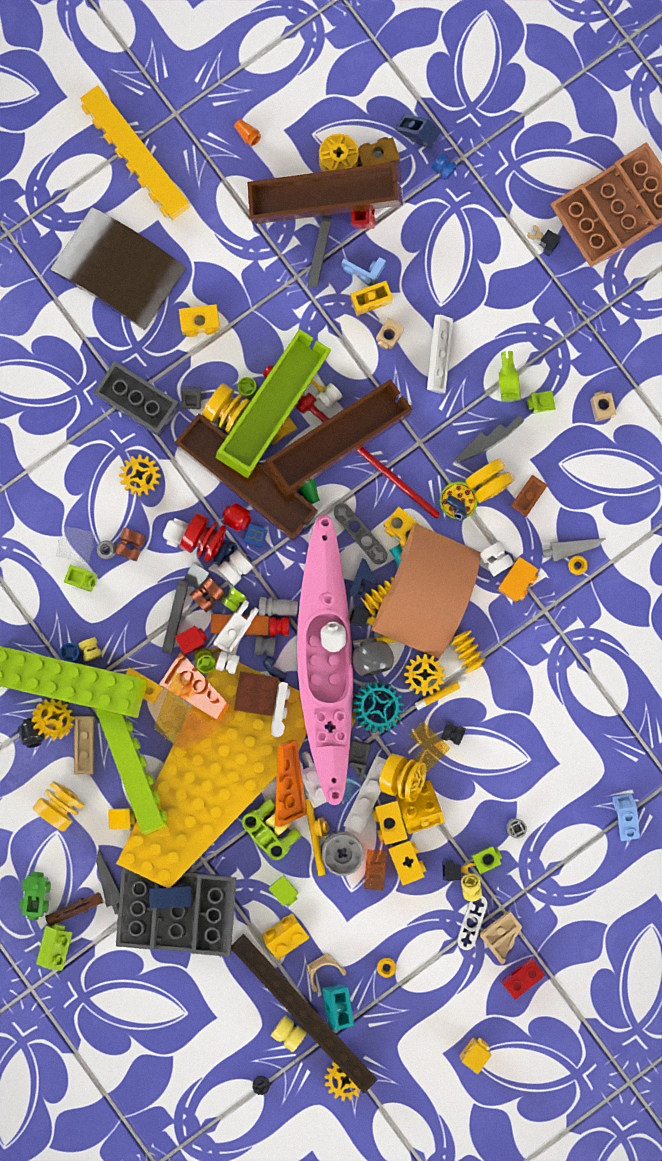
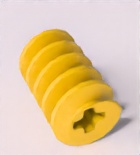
(374, 602)
(468, 651)

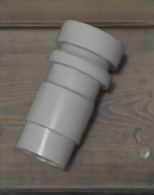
(277, 607)

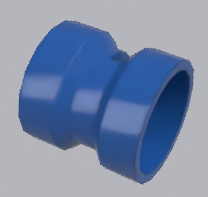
(444, 166)
(68, 650)

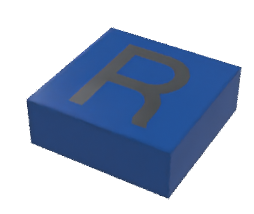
(255, 535)

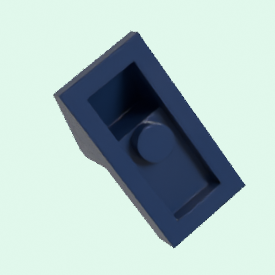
(364, 573)

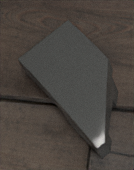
(358, 757)

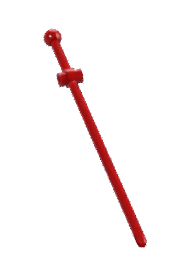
(306, 404)

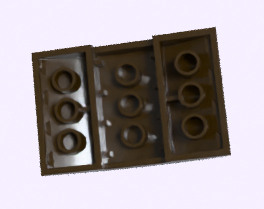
(118, 267)

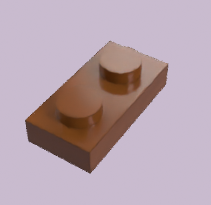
(529, 495)

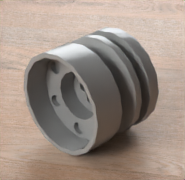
(344, 864)

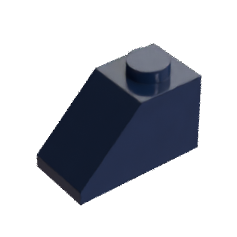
(418, 130)

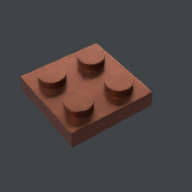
(256, 693)

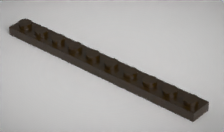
(303, 1013)

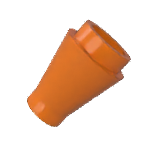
(247, 132)

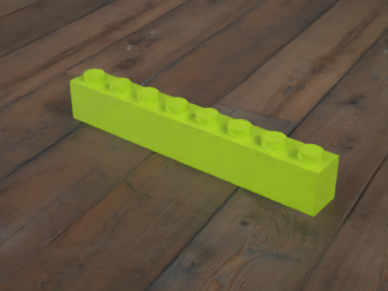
(133, 771)

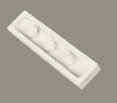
(440, 354)
(366, 797)

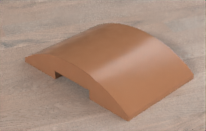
(614, 206)
(428, 592)

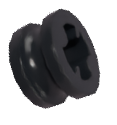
(266, 1088)

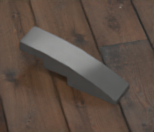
(482, 443)

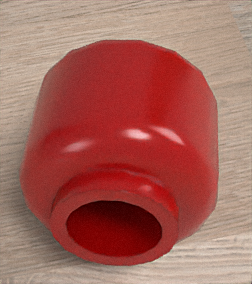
(236, 517)

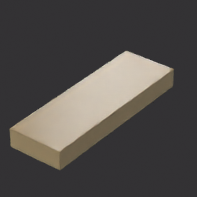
(84, 744)

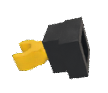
(360, 617)
(453, 871)

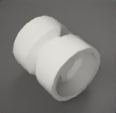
(496, 558)
(235, 567)

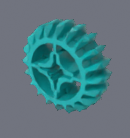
(380, 714)

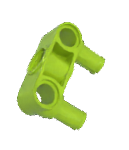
(509, 379)
(264, 835)

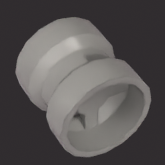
(514, 826)

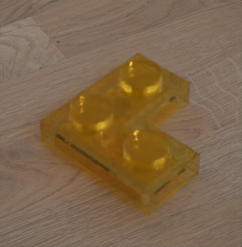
(433, 746)

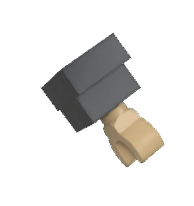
(548, 241)

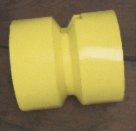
(288, 1033)

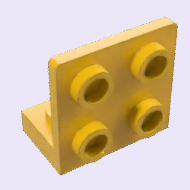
(423, 812)

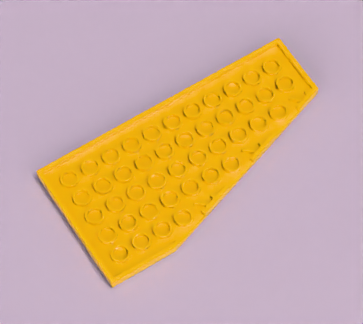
(211, 783)

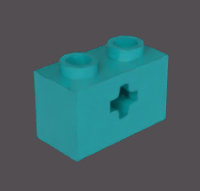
(337, 1007)

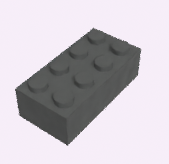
(136, 399)

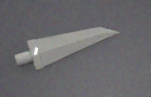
(565, 549)

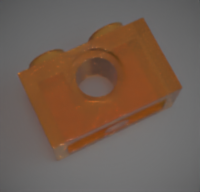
(375, 869)

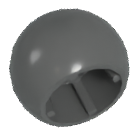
(372, 657)

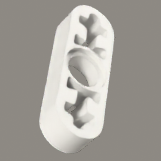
(481, 909)

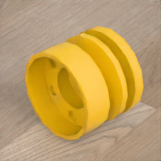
(338, 143)
(224, 407)
(402, 777)
(58, 806)

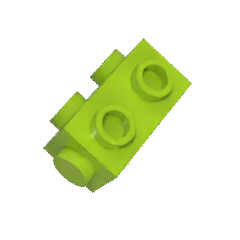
(54, 947)

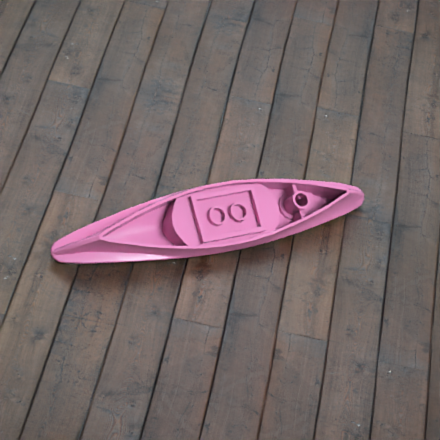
(325, 675)

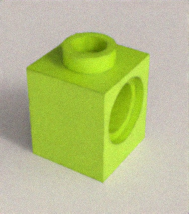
(477, 859)
(284, 891)

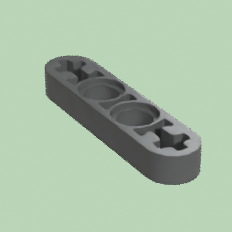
(319, 251)
(363, 531)
(175, 617)

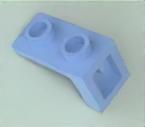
(375, 270)
(627, 816)

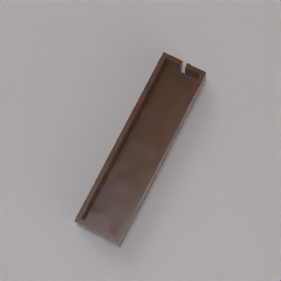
(325, 193)
(337, 438)
(259, 491)

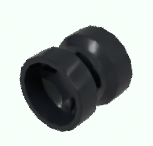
(456, 737)

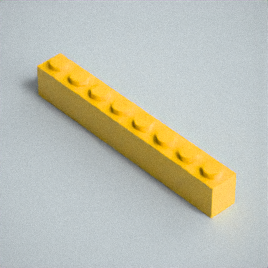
(134, 152)

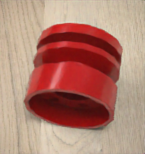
(203, 537)

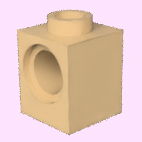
(389, 326)
(600, 414)

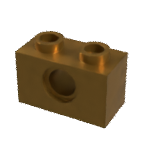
(385, 146)

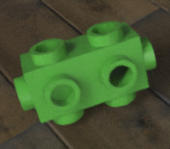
(35, 890)

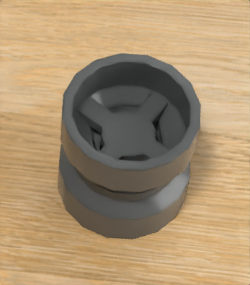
(265, 646)

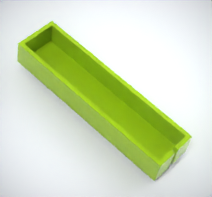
(272, 404)
(71, 682)

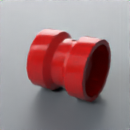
(279, 626)

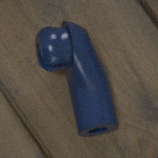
(459, 507)
(225, 550)
(273, 671)

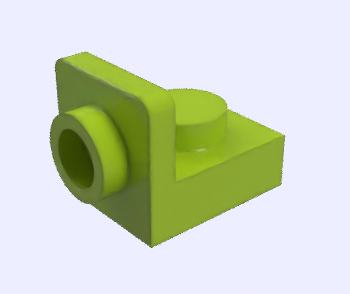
(541, 402)
(80, 578)

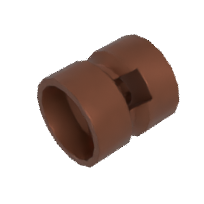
(133, 538)
(212, 589)

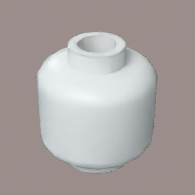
(174, 532)
(333, 636)

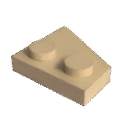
(501, 935)

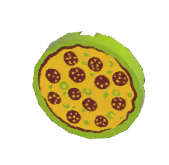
(462, 492)

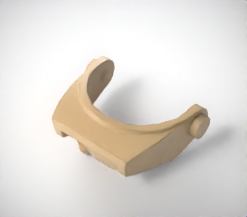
(326, 959)

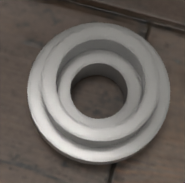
(102, 545)

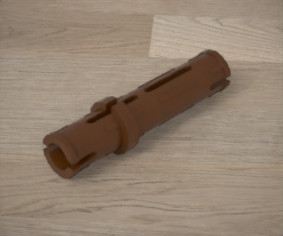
(95, 900)

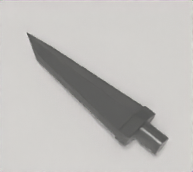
(109, 887)

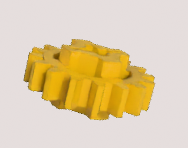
(148, 472)
(424, 666)
(49, 724)
(339, 1090)

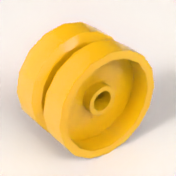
(489, 480)

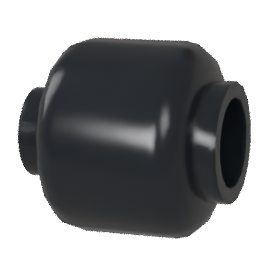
(29, 735)

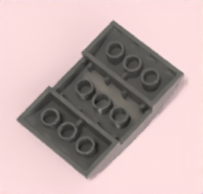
(197, 929)

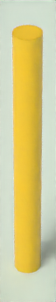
(315, 839)

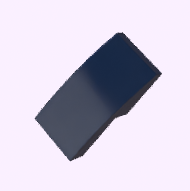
(170, 897)

